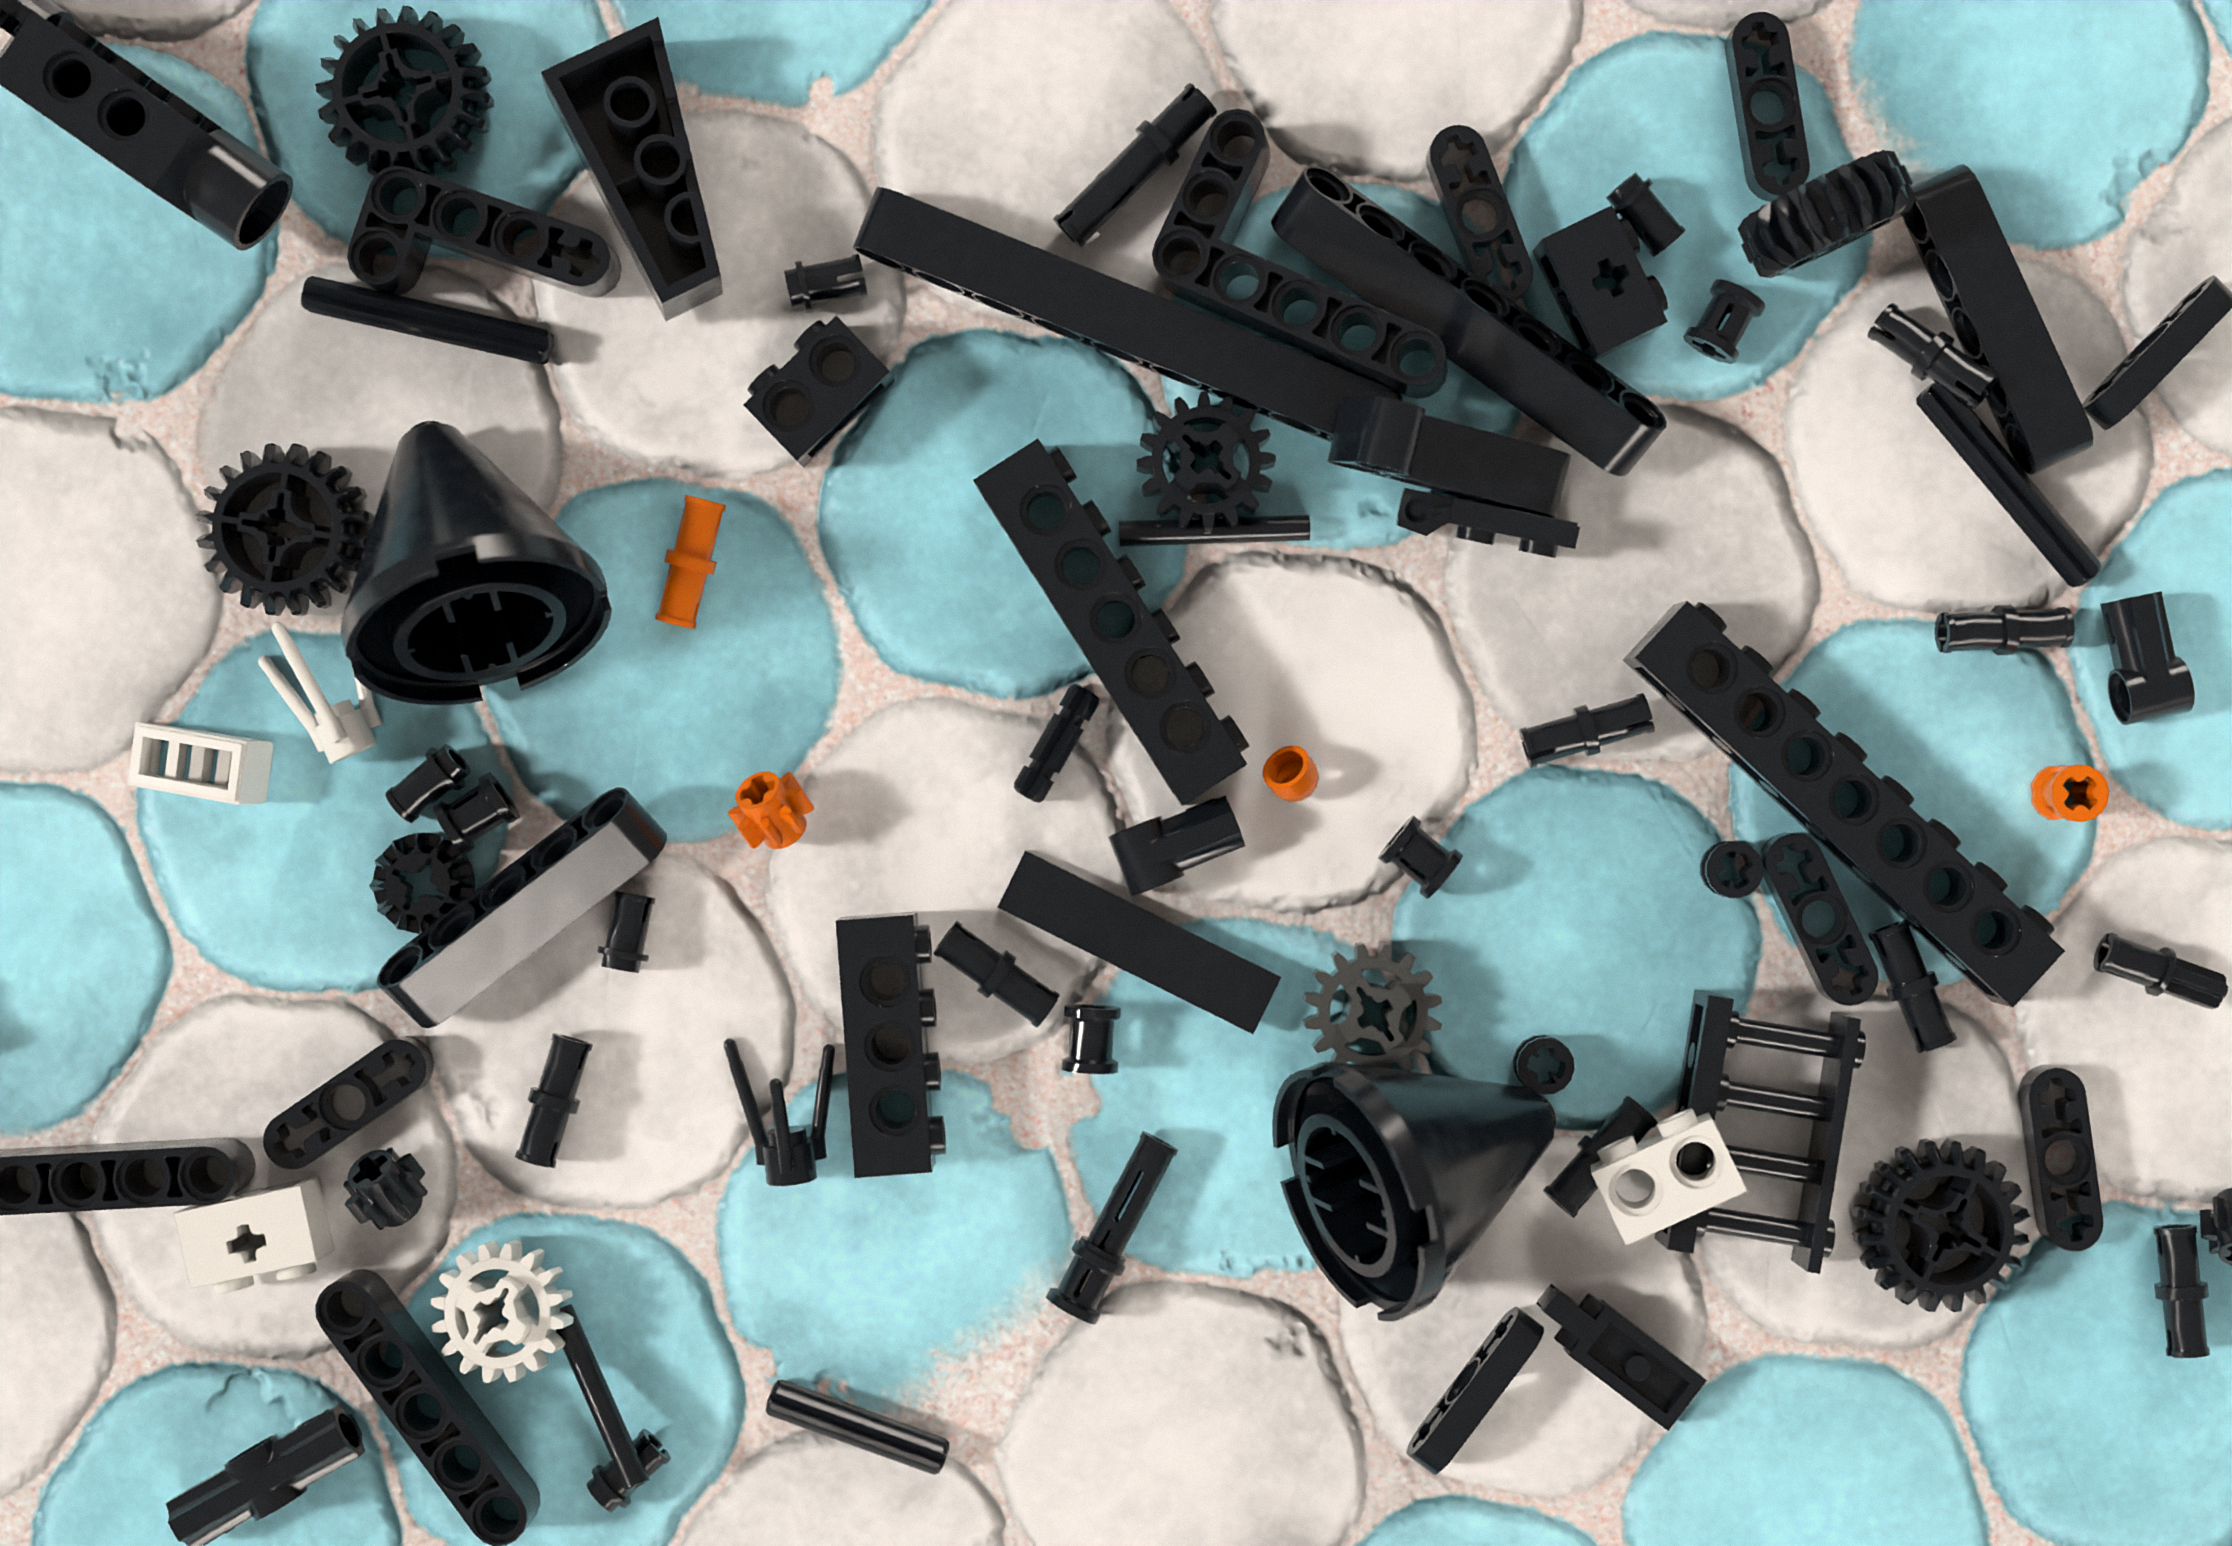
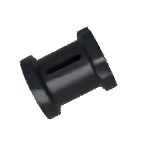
(1726, 299)
(476, 813)
(1420, 857)
(1091, 1039)

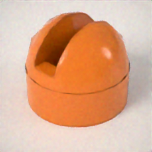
(1291, 774)

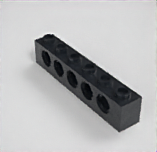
(1009, 493)

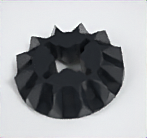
(412, 853)

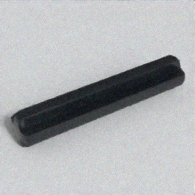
(857, 1427)

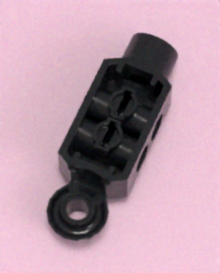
(139, 124)

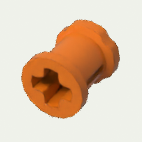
(2089, 794)

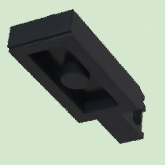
(1480, 522)
(1623, 1355)

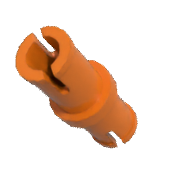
(690, 562)

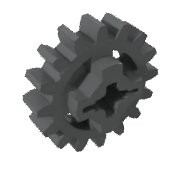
(1397, 996)

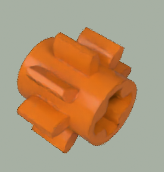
(771, 810)

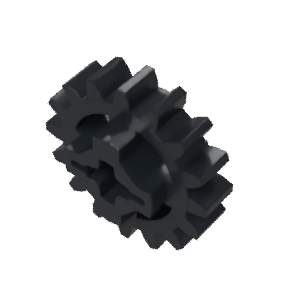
(1223, 442)

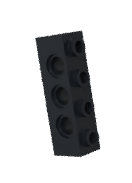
(879, 1143)

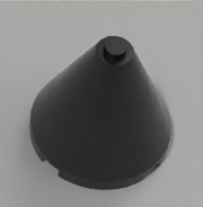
(465, 581)
(1401, 1173)

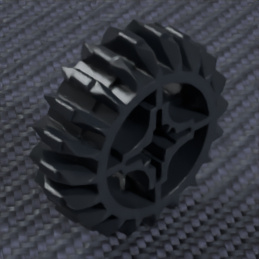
(386, 44)
(1827, 213)
(289, 506)
(1952, 1202)

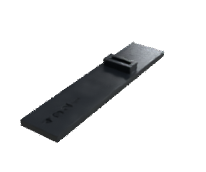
(1139, 942)

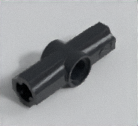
(265, 1477)

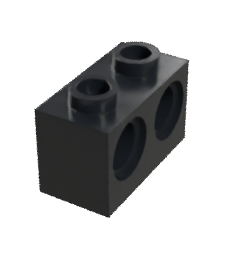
(830, 403)

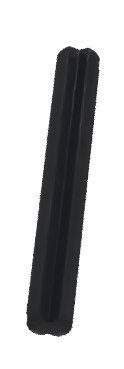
(427, 320)
(2010, 485)

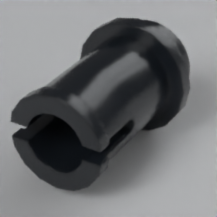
(1645, 213)
(819, 282)
(428, 782)
(627, 932)
(606, 1483)

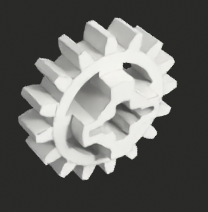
(474, 1315)

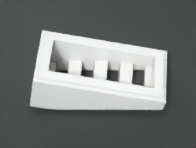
(240, 770)

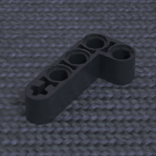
(490, 241)
(1444, 456)

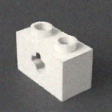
(218, 1245)

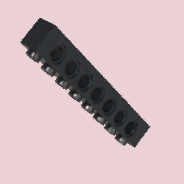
(2022, 940)

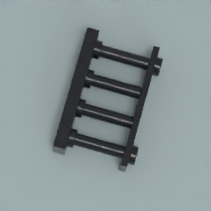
(1707, 1089)

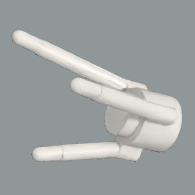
(335, 728)

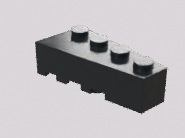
(634, 145)

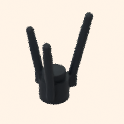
(787, 1150)

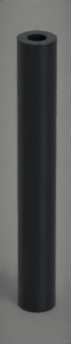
(1247, 530)
(602, 1404)

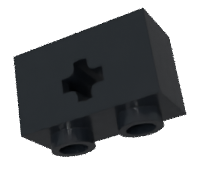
(1601, 318)

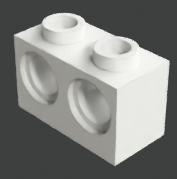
(1674, 1192)

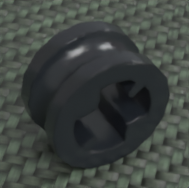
(1750, 873)
(1557, 1051)

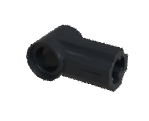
(2146, 674)
(1162, 849)

